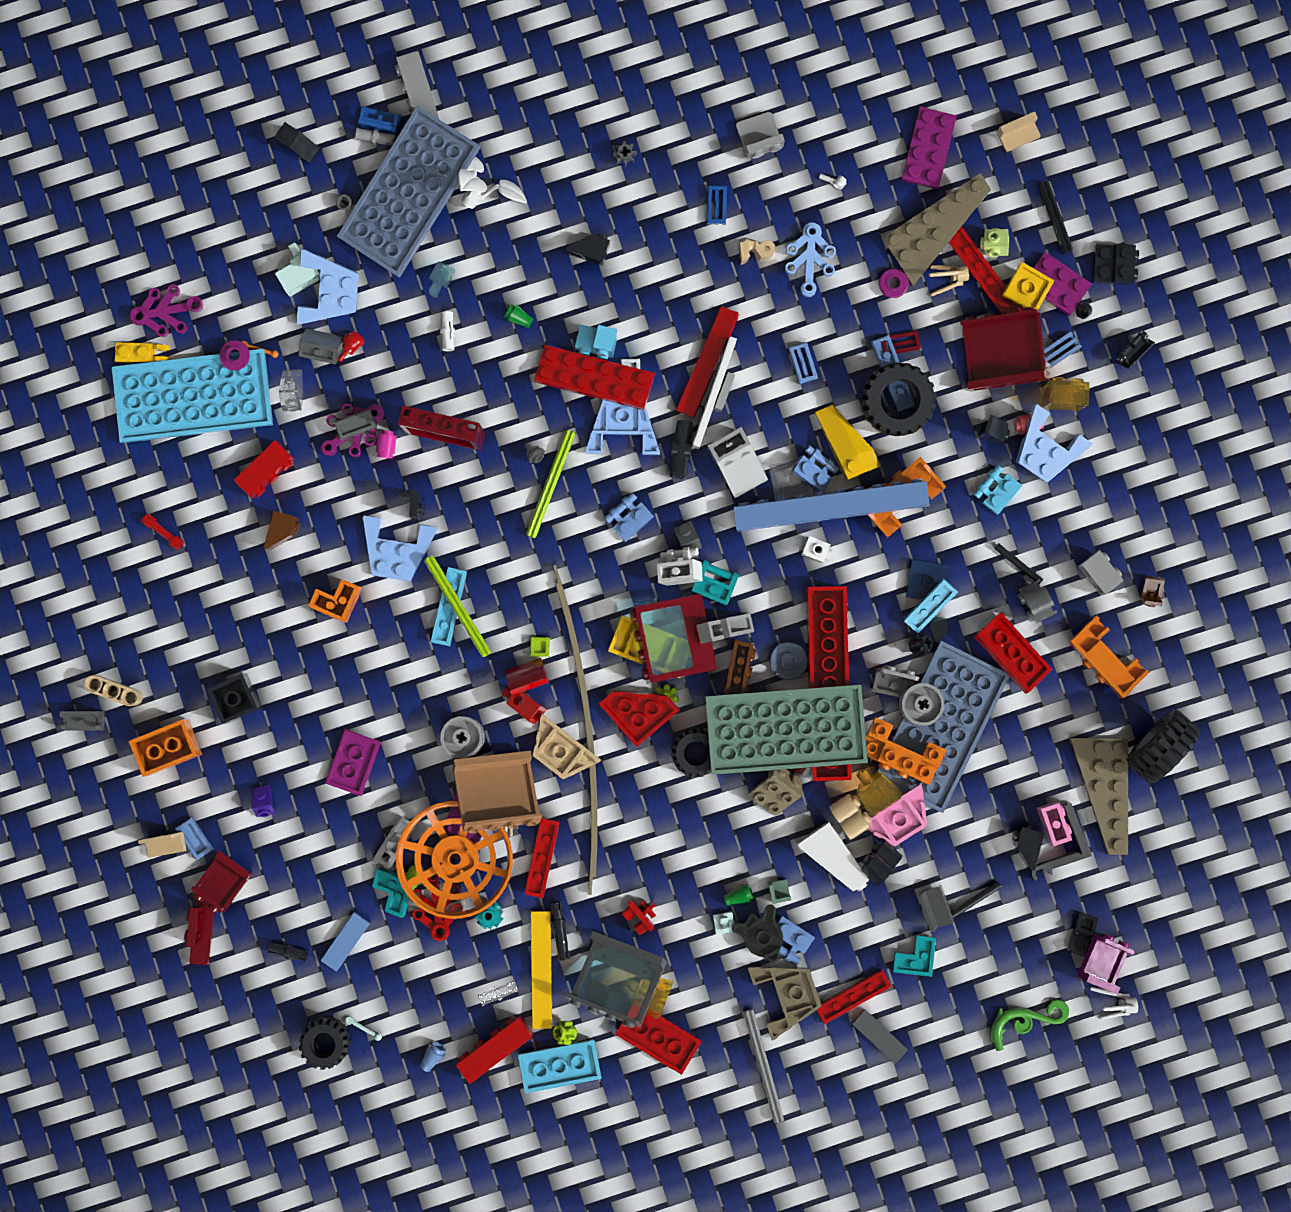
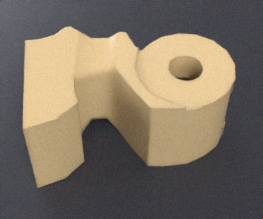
(762, 251)

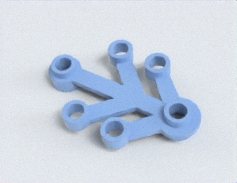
(810, 256)

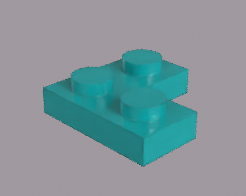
(397, 899)
(920, 962)

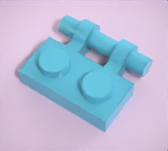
(1002, 492)

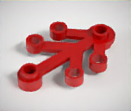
(439, 923)

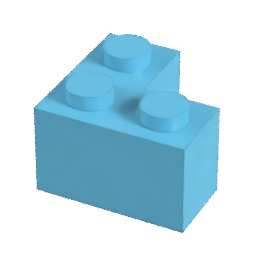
(596, 341)

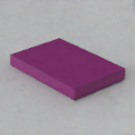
(353, 762)

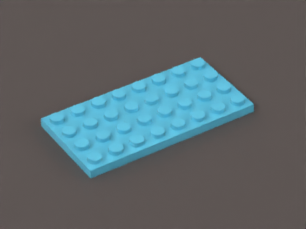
(190, 397)

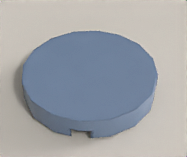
(788, 661)

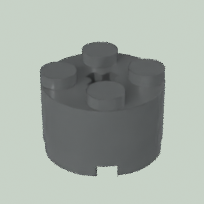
(1037, 601)

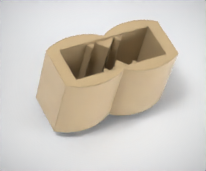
(850, 816)

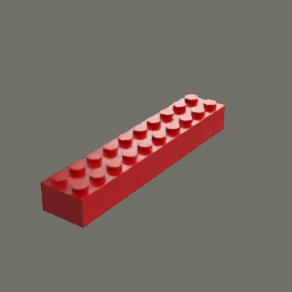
(828, 654)

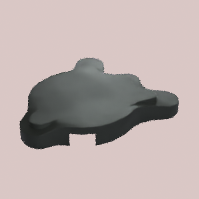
(762, 934)

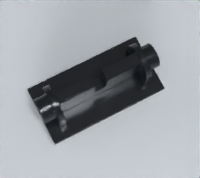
(1133, 353)

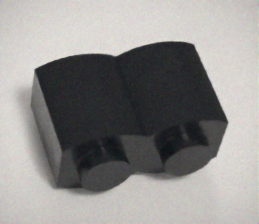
(881, 862)

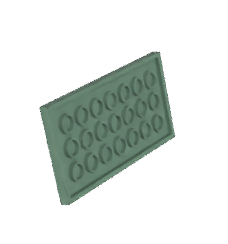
(786, 729)

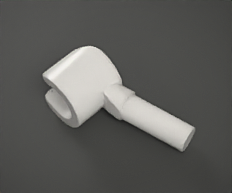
(839, 183)

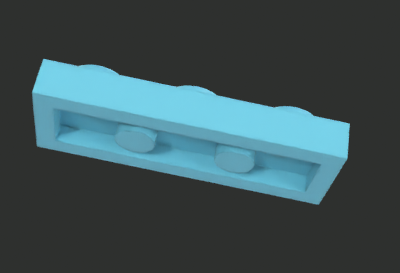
(930, 605)

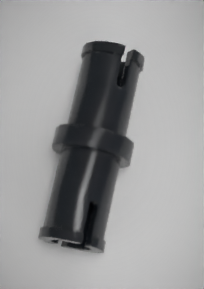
(288, 952)

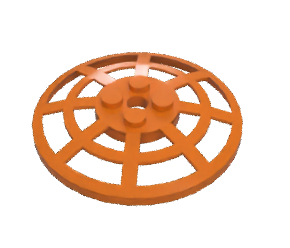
(446, 869)

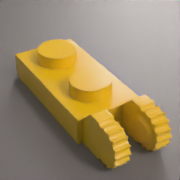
(139, 352)

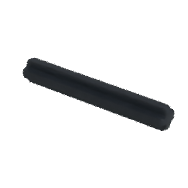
(1055, 217)

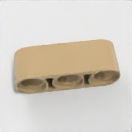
(122, 690)

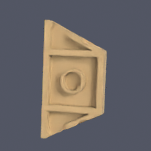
(561, 751)

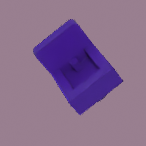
(262, 801)

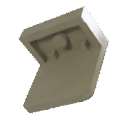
(777, 791)

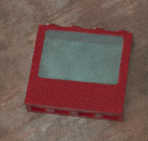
(671, 639)

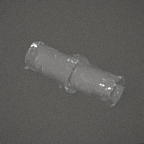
(497, 993)

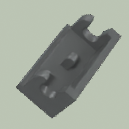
(82, 720)

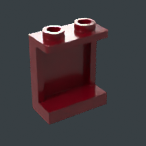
(221, 883)

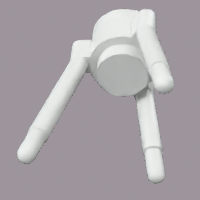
(1126, 1005)

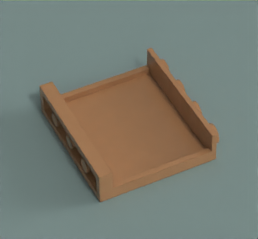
(496, 791)

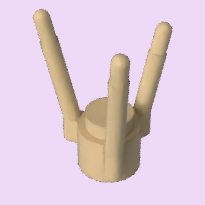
(957, 274)

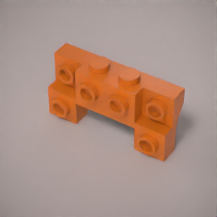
(917, 470)
(1103, 661)
(899, 758)

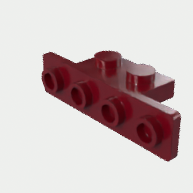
(199, 932)

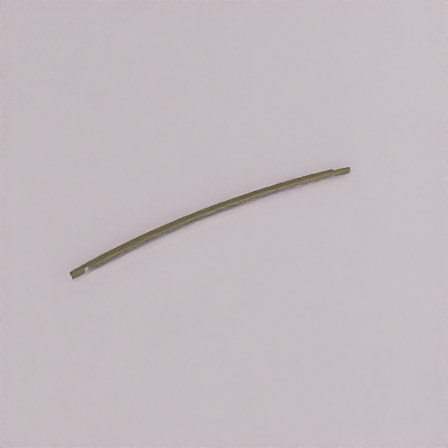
(588, 727)

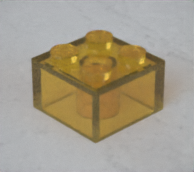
(1065, 394)

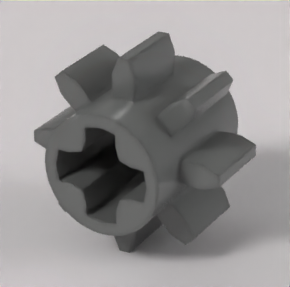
(630, 153)

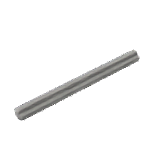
(763, 1066)

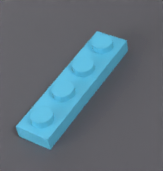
(446, 616)

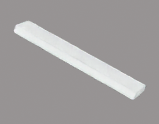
(714, 392)

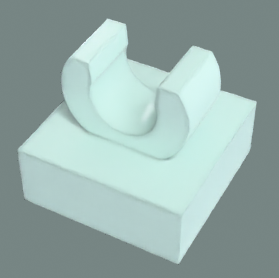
(723, 922)

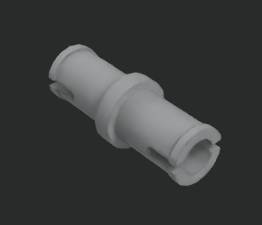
(375, 137)

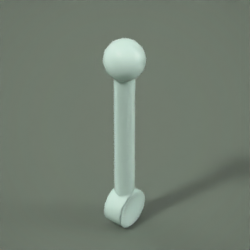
(350, 1020)

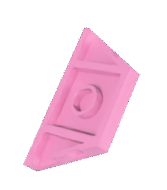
(901, 818)

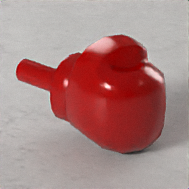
(352, 342)

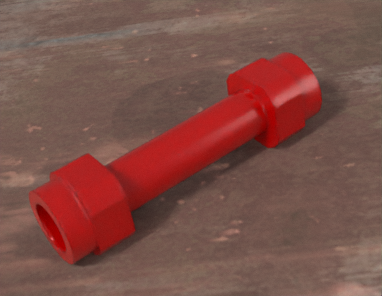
(150, 522)

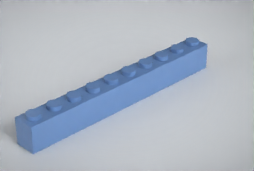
(831, 506)

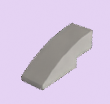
(725, 628)

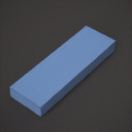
(345, 941)

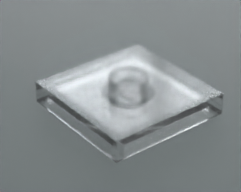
(786, 483)

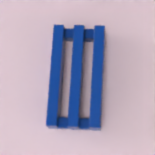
(716, 221)

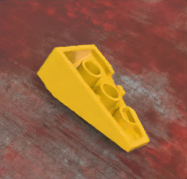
(847, 445)

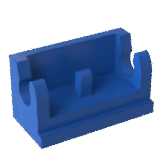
(382, 121)

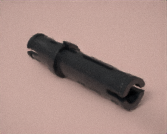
(559, 929)

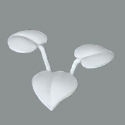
(475, 187)

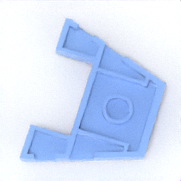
(336, 289)
(622, 420)
(1042, 454)
(395, 558)

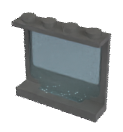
(617, 980)

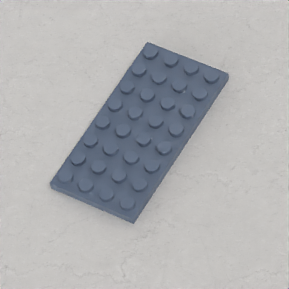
(408, 191)
(969, 697)

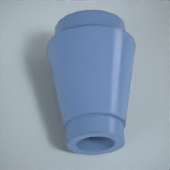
(432, 1056)

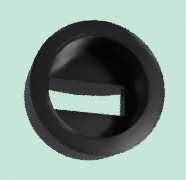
(1079, 310)

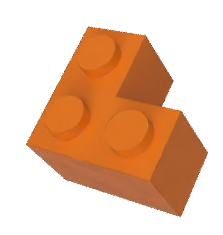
(337, 606)

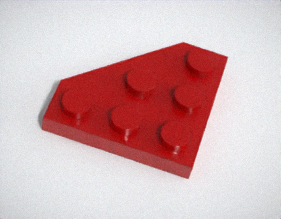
(638, 712)

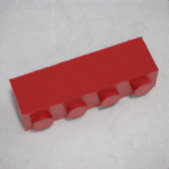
(494, 1049)

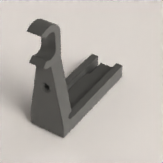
(1072, 856)

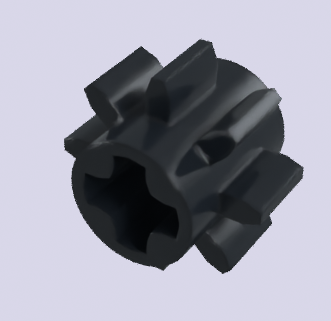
(920, 644)

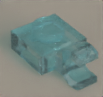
(440, 276)

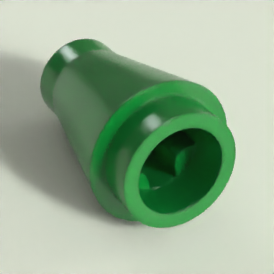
(518, 316)
(739, 895)

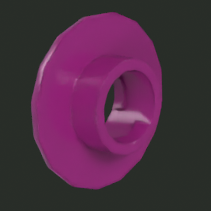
(896, 274)
(237, 364)

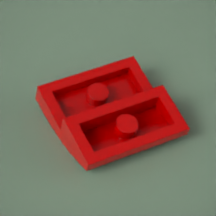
(526, 676)

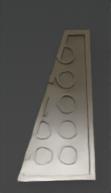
(928, 233)
(1106, 783)

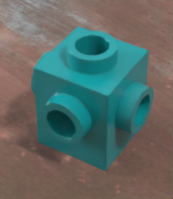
(495, 910)

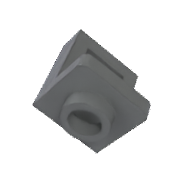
(687, 536)

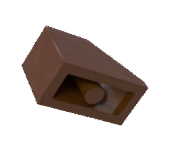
(281, 529)

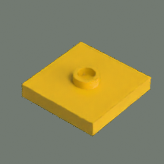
(1027, 287)

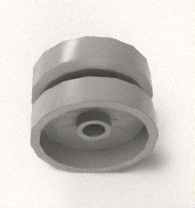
(932, 701)
(451, 739)

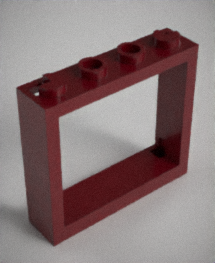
(441, 428)

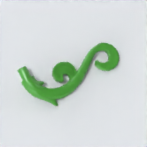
(1027, 1015)

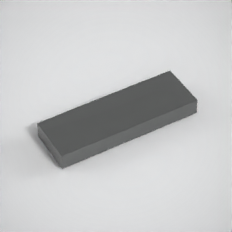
(879, 1036)

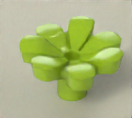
(666, 691)

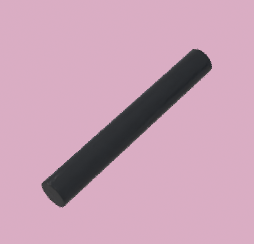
(1018, 563)
(976, 899)

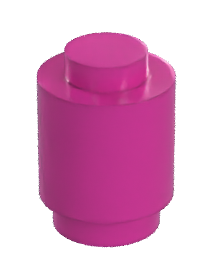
(386, 444)

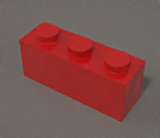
(264, 469)

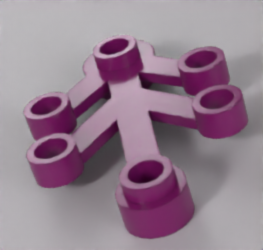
(163, 310)
(357, 438)

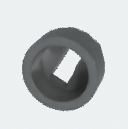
(342, 206)

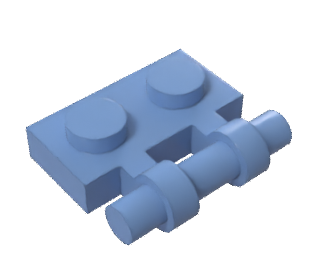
(811, 473)
(632, 521)
(796, 937)

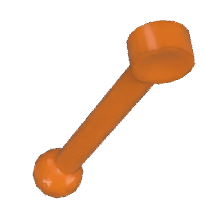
(274, 354)

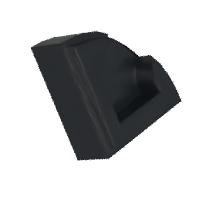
(939, 630)

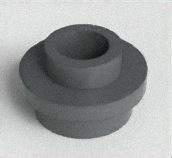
(535, 454)

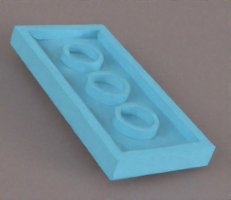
(559, 1066)

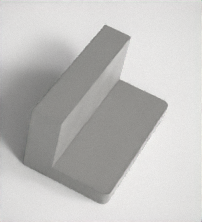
(723, 392)

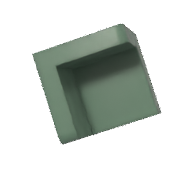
(779, 891)

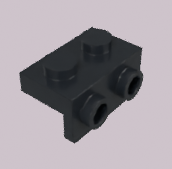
(417, 508)

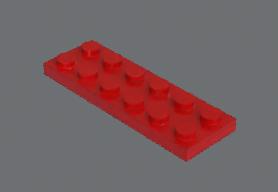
(594, 377)

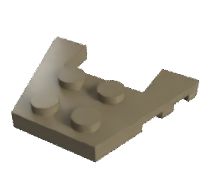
(795, 992)

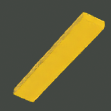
(541, 970)

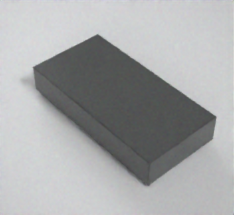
(355, 424)

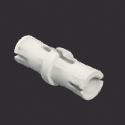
(447, 331)

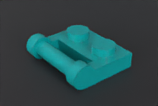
(714, 589)

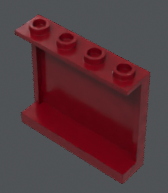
(1004, 349)

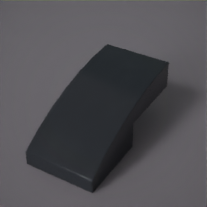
(1082, 933)

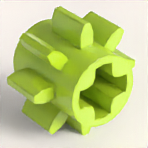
(565, 1032)

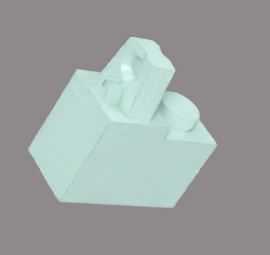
(295, 277)

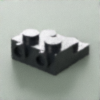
(1115, 264)

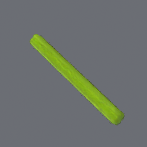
(550, 483)
(457, 606)

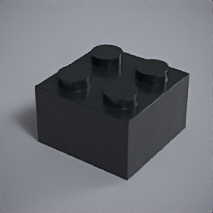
(234, 698)

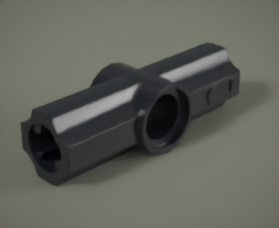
(681, 449)

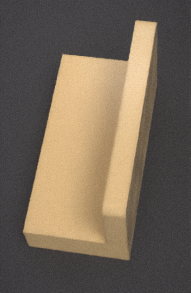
(1019, 132)
(164, 844)

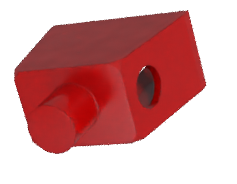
(529, 708)

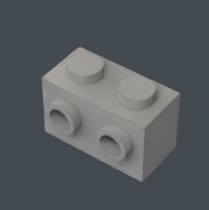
(1101, 572)

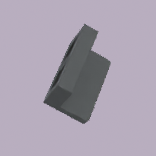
(319, 346)
(935, 907)

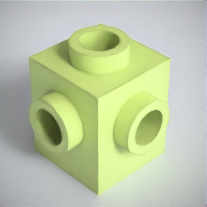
(995, 242)

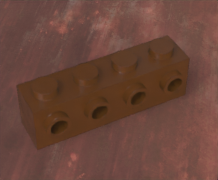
(739, 668)

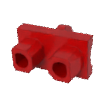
(644, 923)

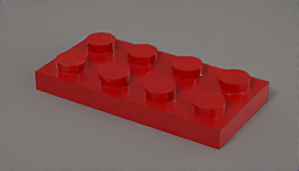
(1013, 653)
(662, 1041)

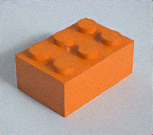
(165, 747)

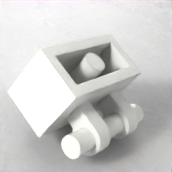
(679, 571)

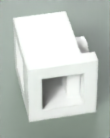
(809, 550)

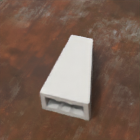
(832, 854)

